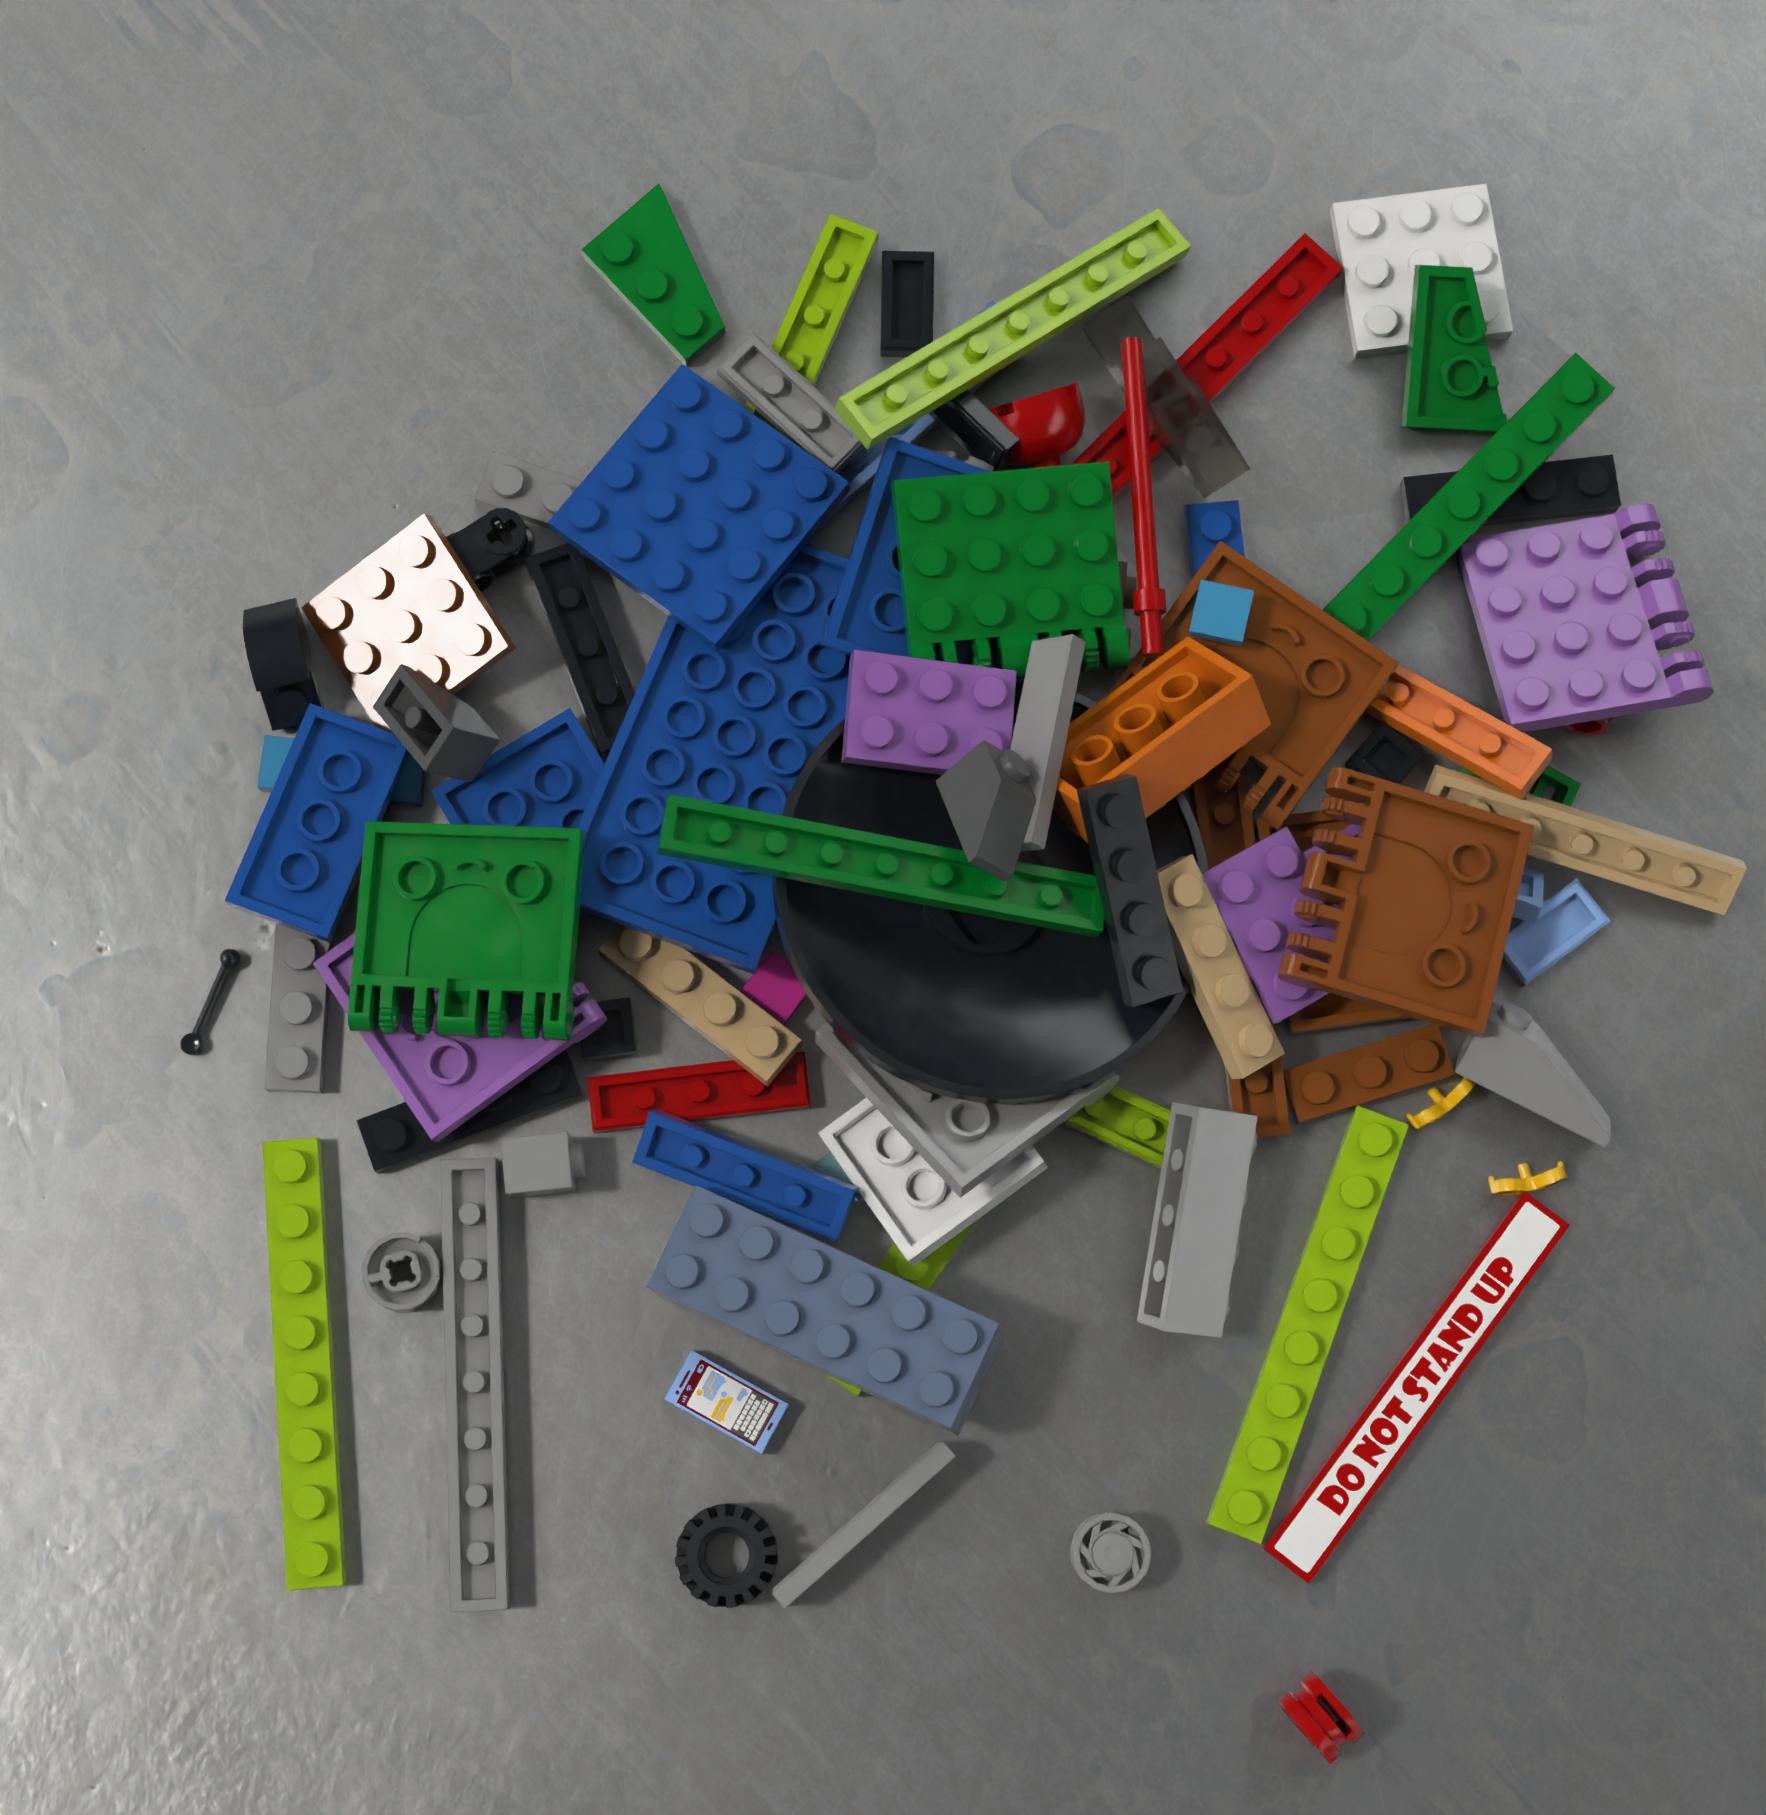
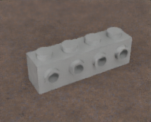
(1197, 1220)

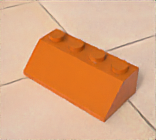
(1162, 728)

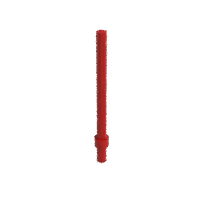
(1149, 599)

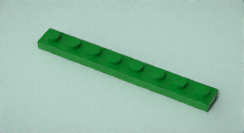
(1470, 498)
(877, 865)

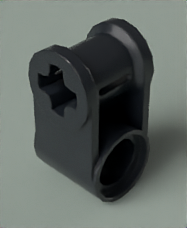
(483, 550)

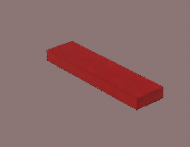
(694, 1093)

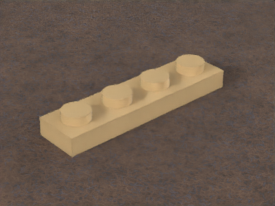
(1216, 971)
(703, 1001)

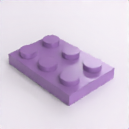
(923, 711)
(1258, 903)

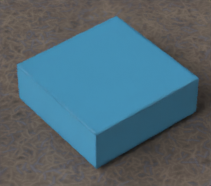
(1221, 613)

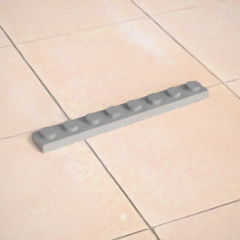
(474, 1385)

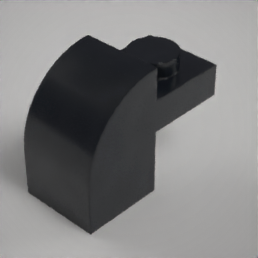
(280, 661)

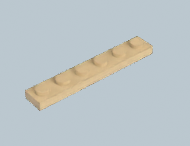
(1604, 845)

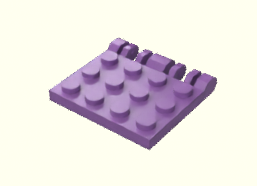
(1576, 626)
(455, 1076)

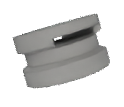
(402, 1272)
(1110, 1552)

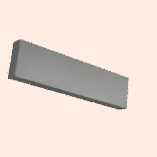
(1044, 723)
(862, 1523)

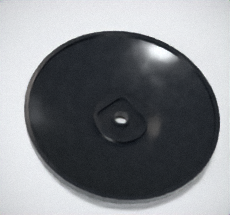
(952, 994)

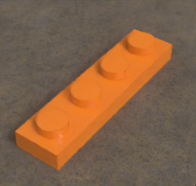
(1460, 732)

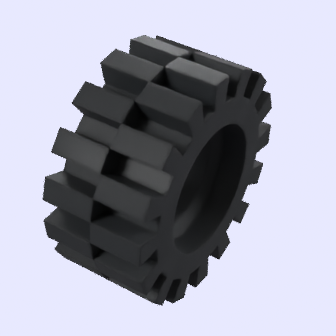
(692, 1563)

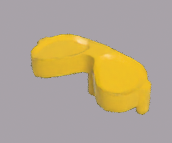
(1443, 1104)
(1527, 1183)

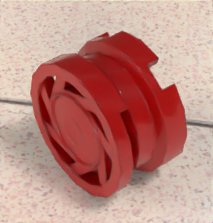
(1314, 1719)

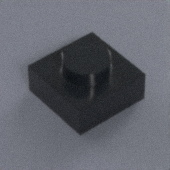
(1385, 755)
(616, 1035)

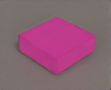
(775, 988)

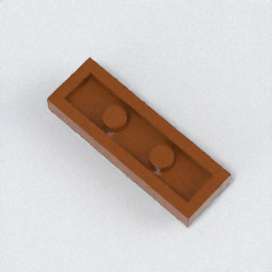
(1367, 1073)

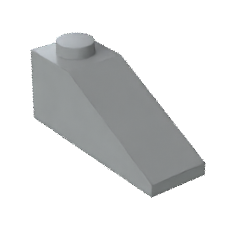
(1528, 1069)

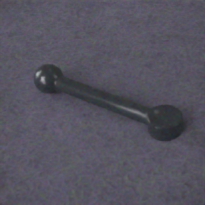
(193, 1042)

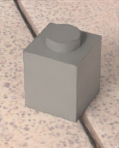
(541, 1164)

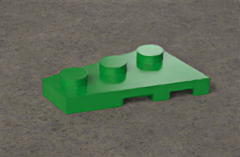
(657, 276)
(1448, 356)

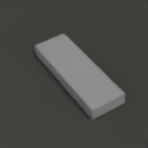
(790, 403)

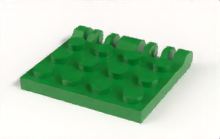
(1010, 562)
(467, 918)

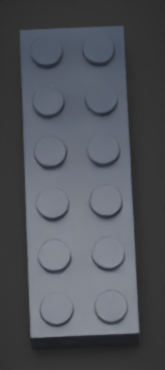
(827, 1309)

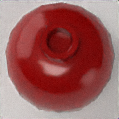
(1045, 425)

